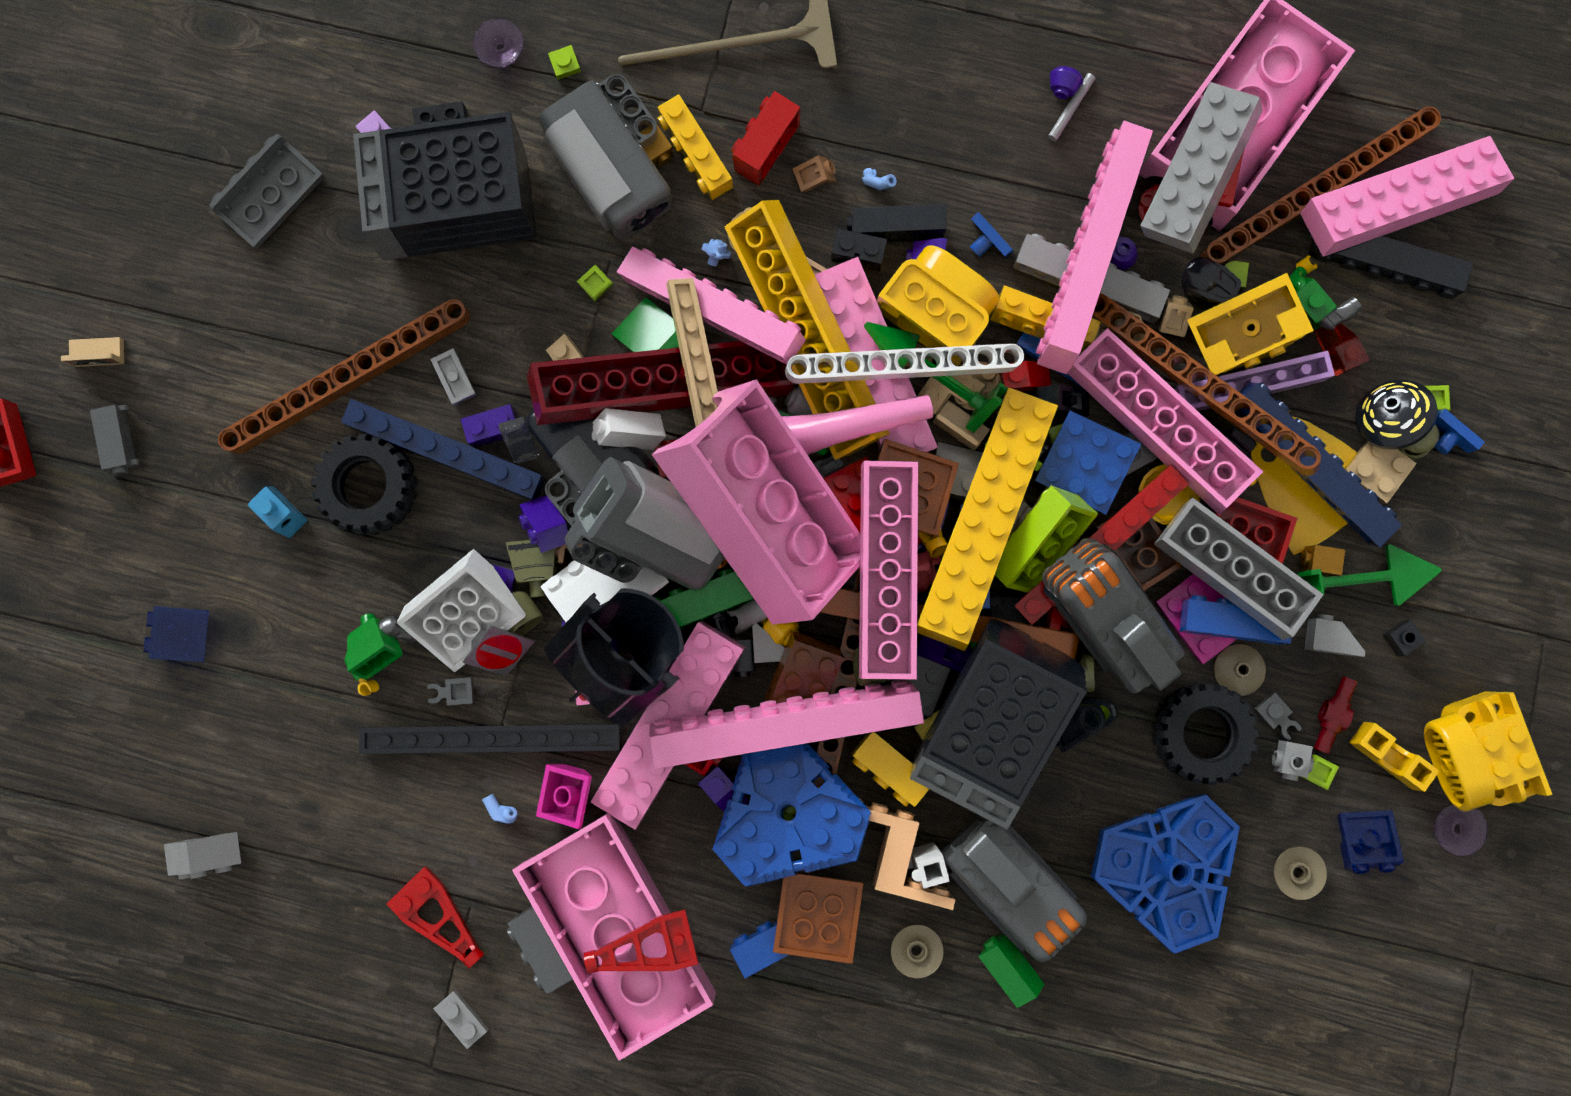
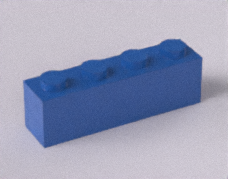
(1223, 621)
(756, 951)

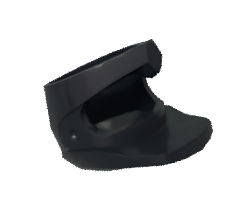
(1209, 282)

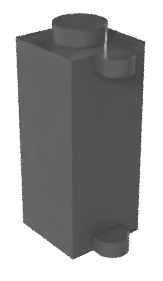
(114, 439)

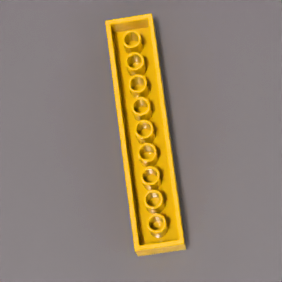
(793, 293)
(986, 519)

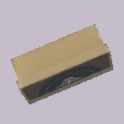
(95, 352)

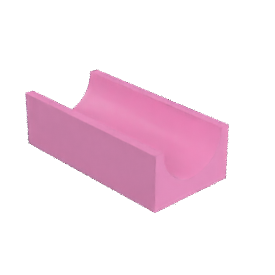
(1284, 63)
(764, 505)
(590, 895)

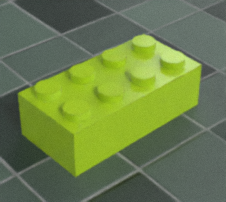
(1043, 538)

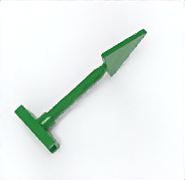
(894, 339)
(1404, 572)

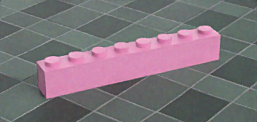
(717, 308)

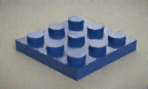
(1088, 461)

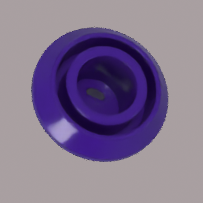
(1065, 82)
(1124, 253)

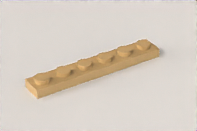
(693, 347)

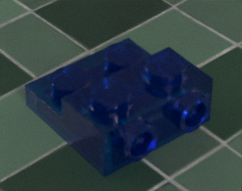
(176, 634)
(1370, 841)

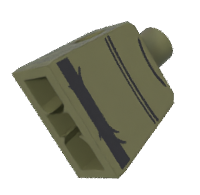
(532, 565)

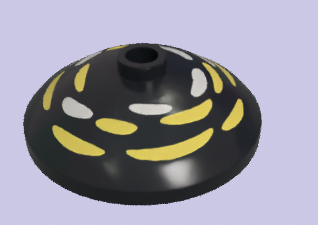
(1397, 425)

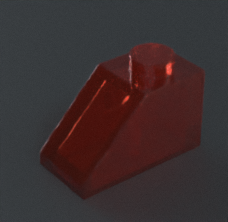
(1343, 348)

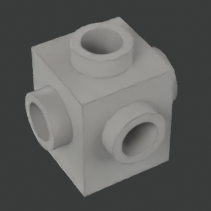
(1292, 760)

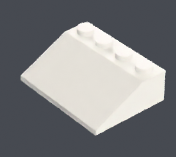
(577, 582)
(458, 607)

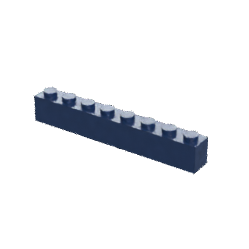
(443, 450)
(1332, 481)

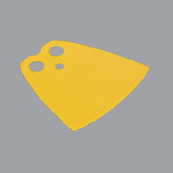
(1293, 496)

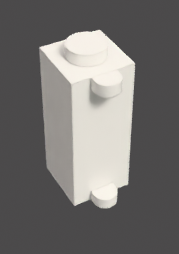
(628, 428)
(928, 865)

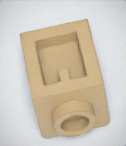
(1175, 316)

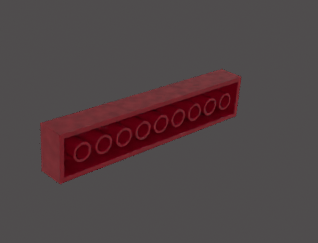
(642, 381)

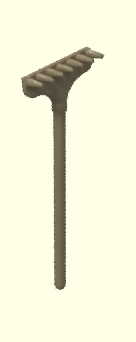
(813, 29)

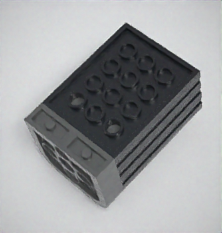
(444, 186)
(1000, 723)

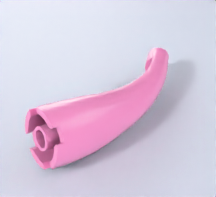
(827, 429)

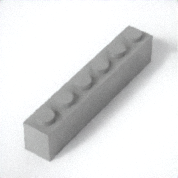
(1127, 288)

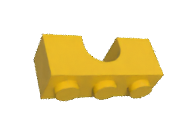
(1383, 750)

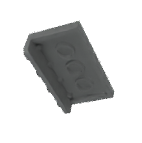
(266, 191)

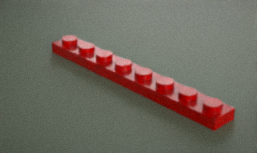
(1115, 531)

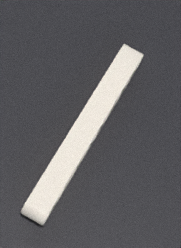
(916, 357)

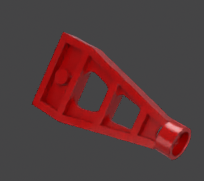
(414, 895)
(677, 939)

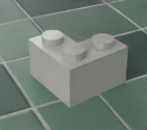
(196, 856)

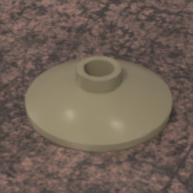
(1227, 666)
(1312, 875)
(919, 964)

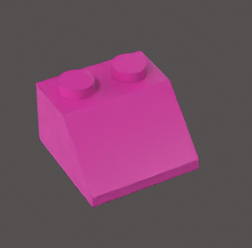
(564, 795)

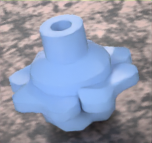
(716, 251)

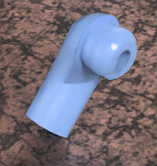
(876, 182)
(499, 812)

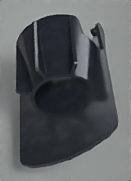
(598, 673)

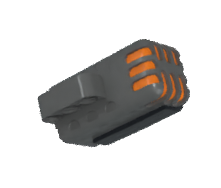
(1113, 616)
(1014, 888)

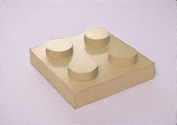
(1381, 470)

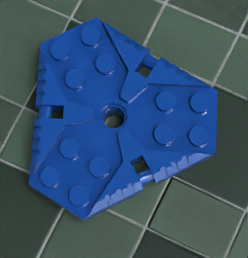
(758, 839)
(1139, 864)

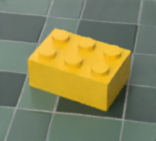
(889, 768)

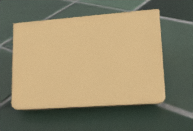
(954, 421)

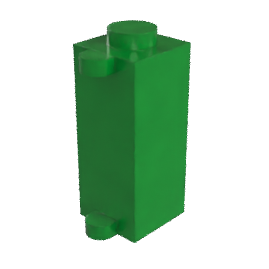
(1011, 970)

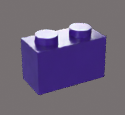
(484, 427)
(543, 523)

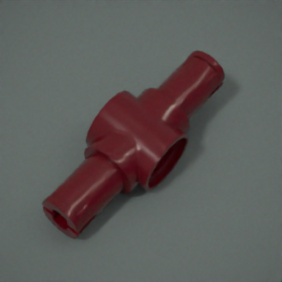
(1335, 714)

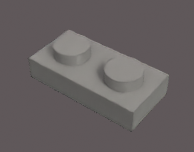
(453, 377)
(461, 1019)

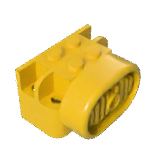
(939, 300)
(1269, 307)
(1485, 752)

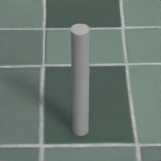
(1071, 107)

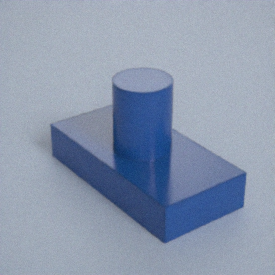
(988, 238)
(1455, 433)

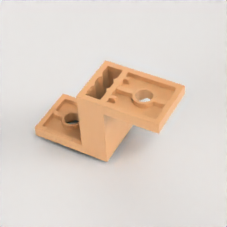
(895, 859)

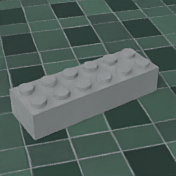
(1202, 167)
(1238, 569)

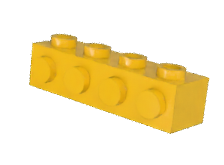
(695, 147)
(1030, 314)

